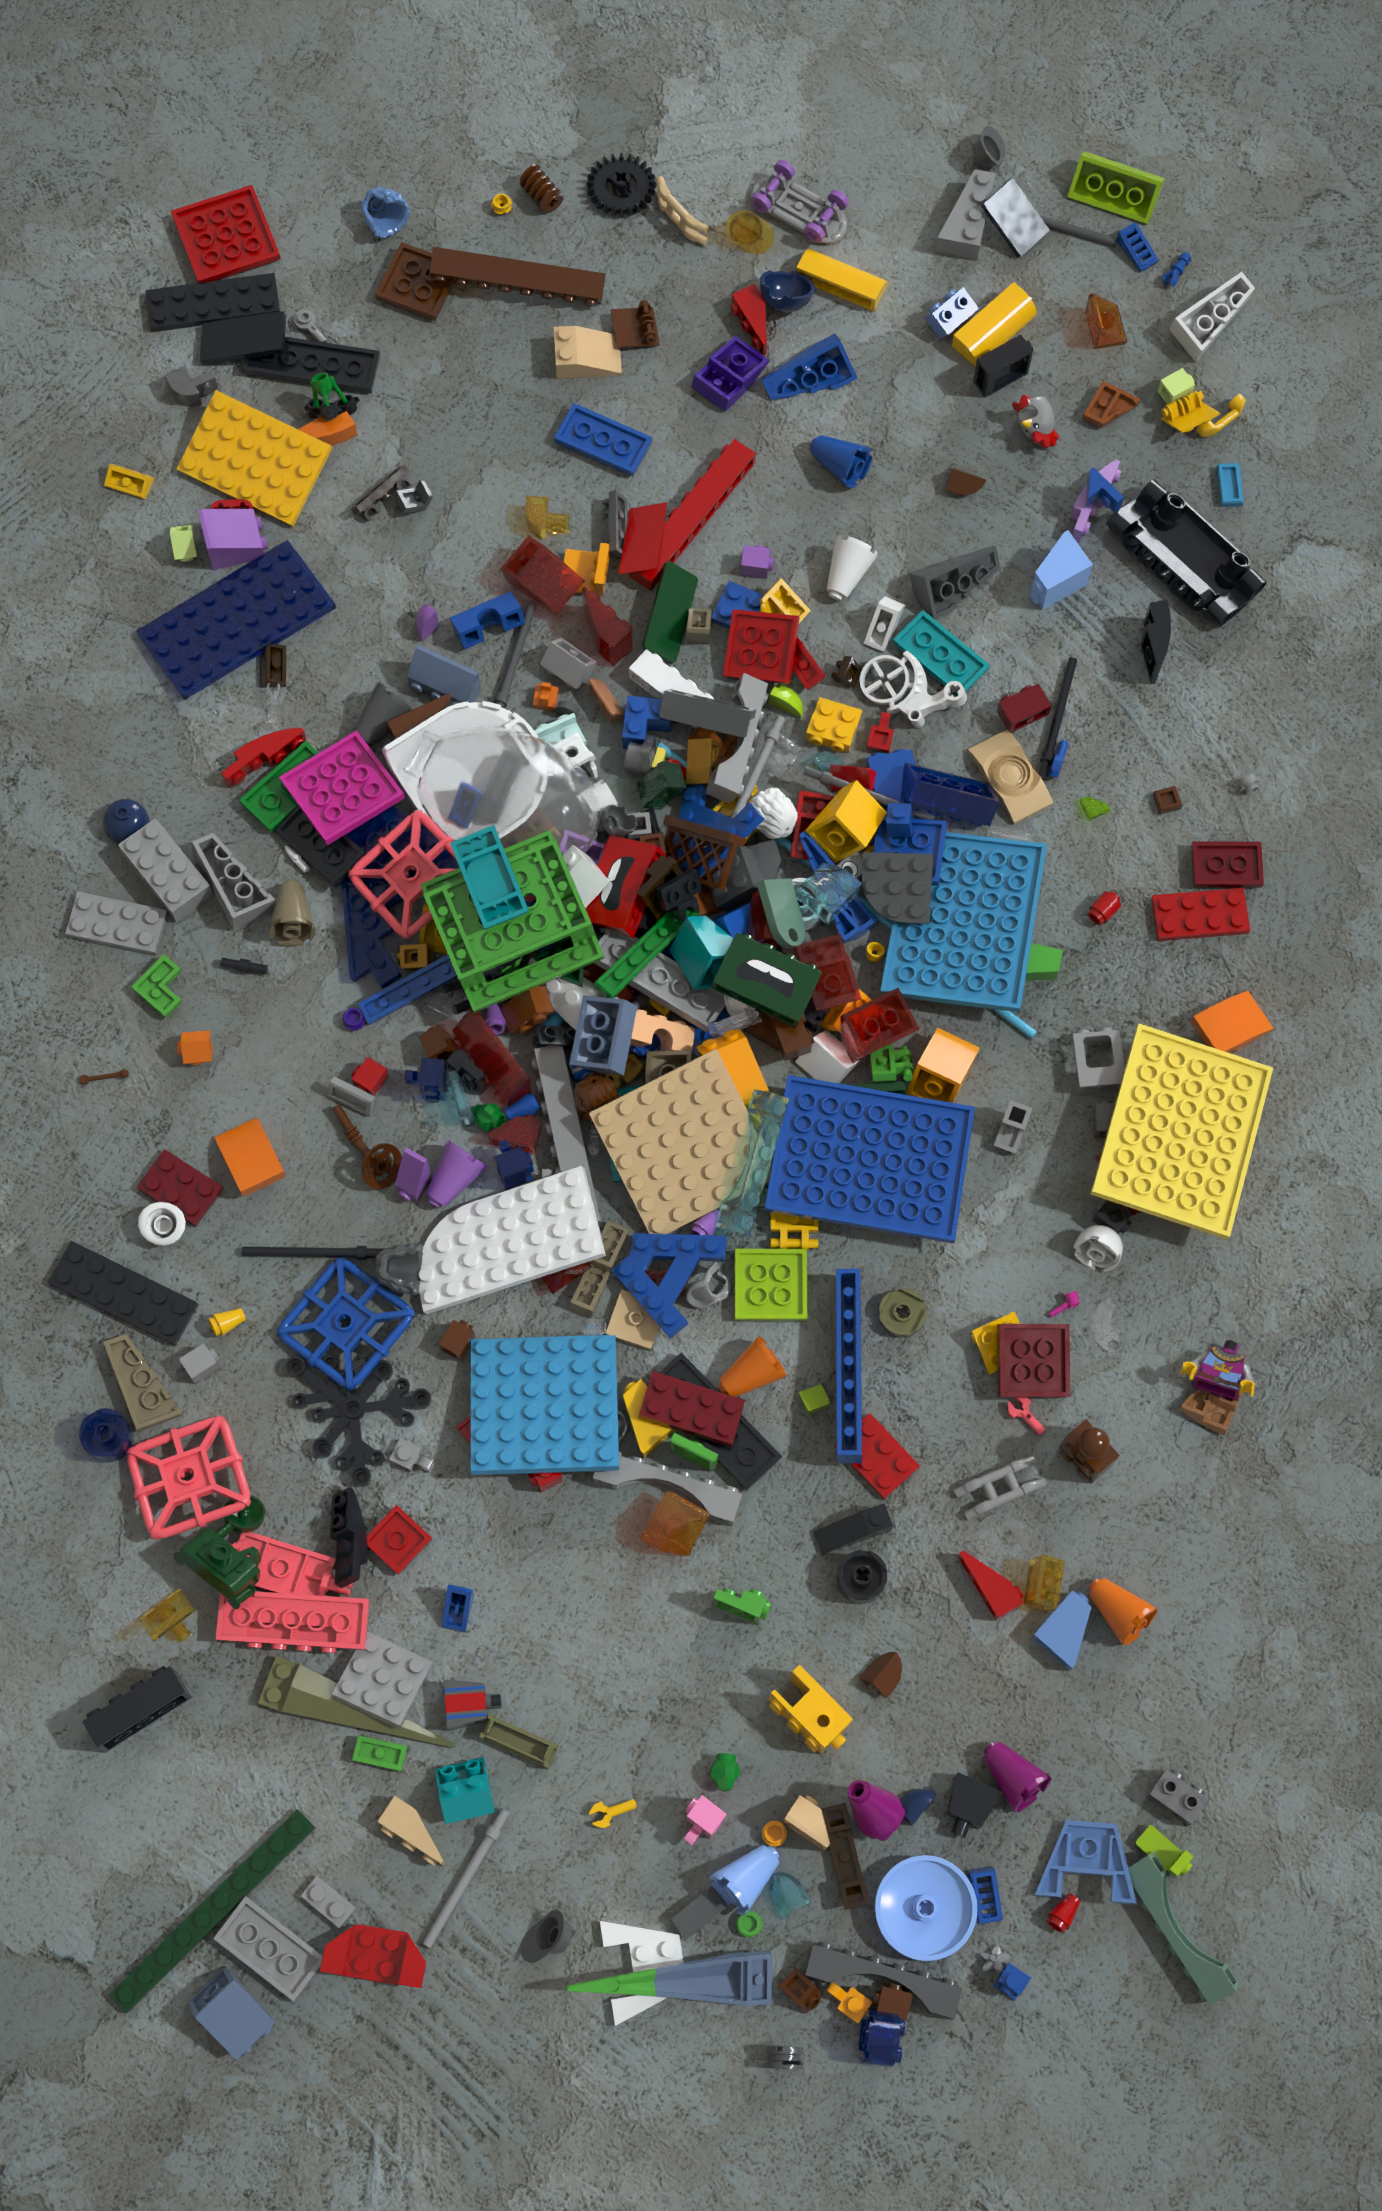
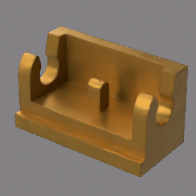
(701, 760)

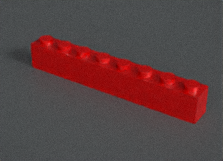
(698, 507)

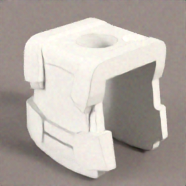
(583, 756)

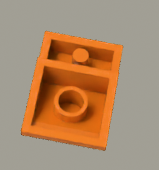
(1232, 1023)
(250, 1157)

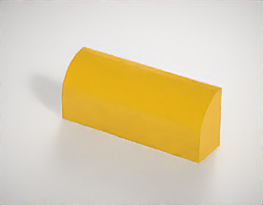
(842, 279)
(994, 324)

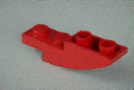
(269, 748)

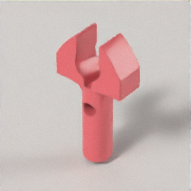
(1025, 1414)

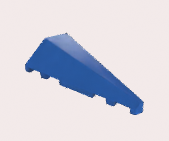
(855, 917)

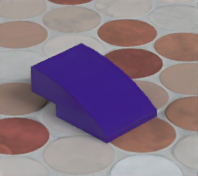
(729, 373)

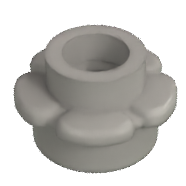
(1249, 784)

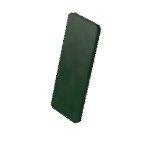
(670, 612)

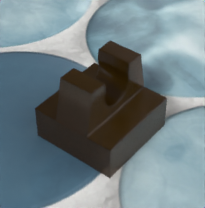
(848, 671)

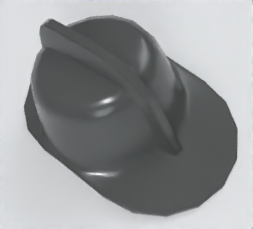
(988, 148)
(547, 1937)

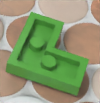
(154, 983)

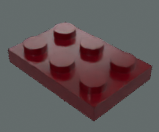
(1227, 864)
(181, 1185)

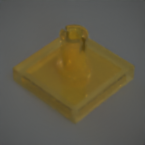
(169, 1617)

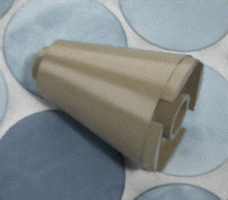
(291, 916)

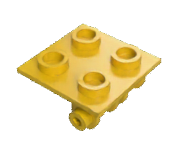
(1188, 412)
(986, 1340)

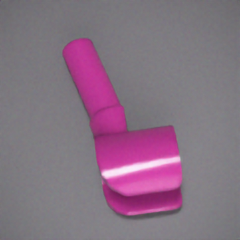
(1072, 1301)

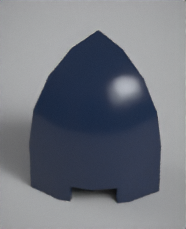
(915, 1803)

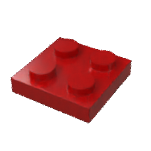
(397, 1540)

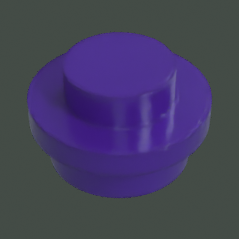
(353, 1019)

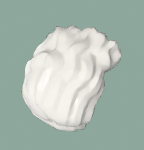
(778, 813)

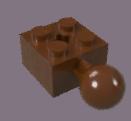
(1089, 1451)

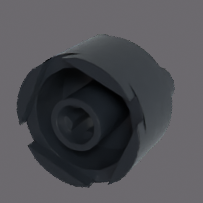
(861, 1562)

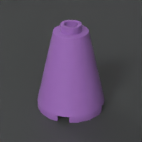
(453, 1174)

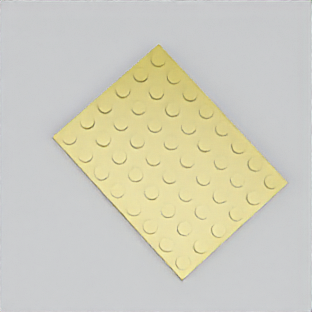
(1182, 1131)

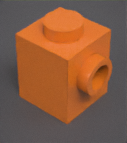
(195, 1047)

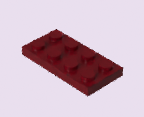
(691, 1409)

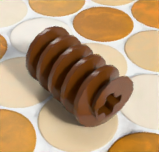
(540, 189)

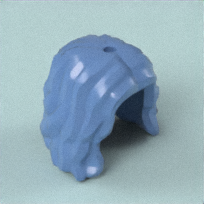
(384, 211)

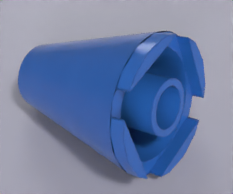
(842, 458)

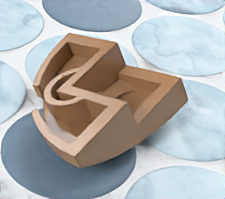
(1210, 1410)

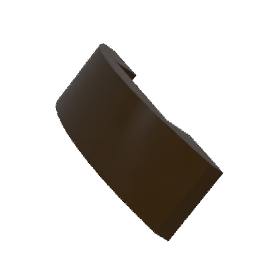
(845, 1857)

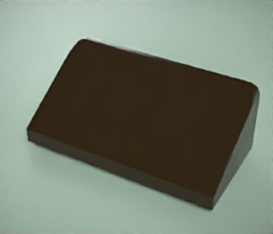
(273, 666)

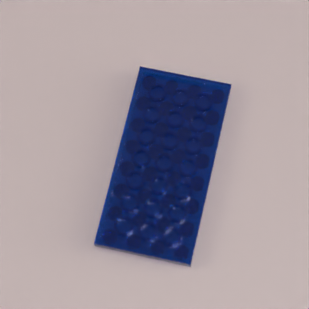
(236, 619)

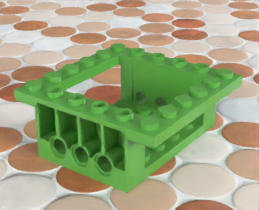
(554, 916)

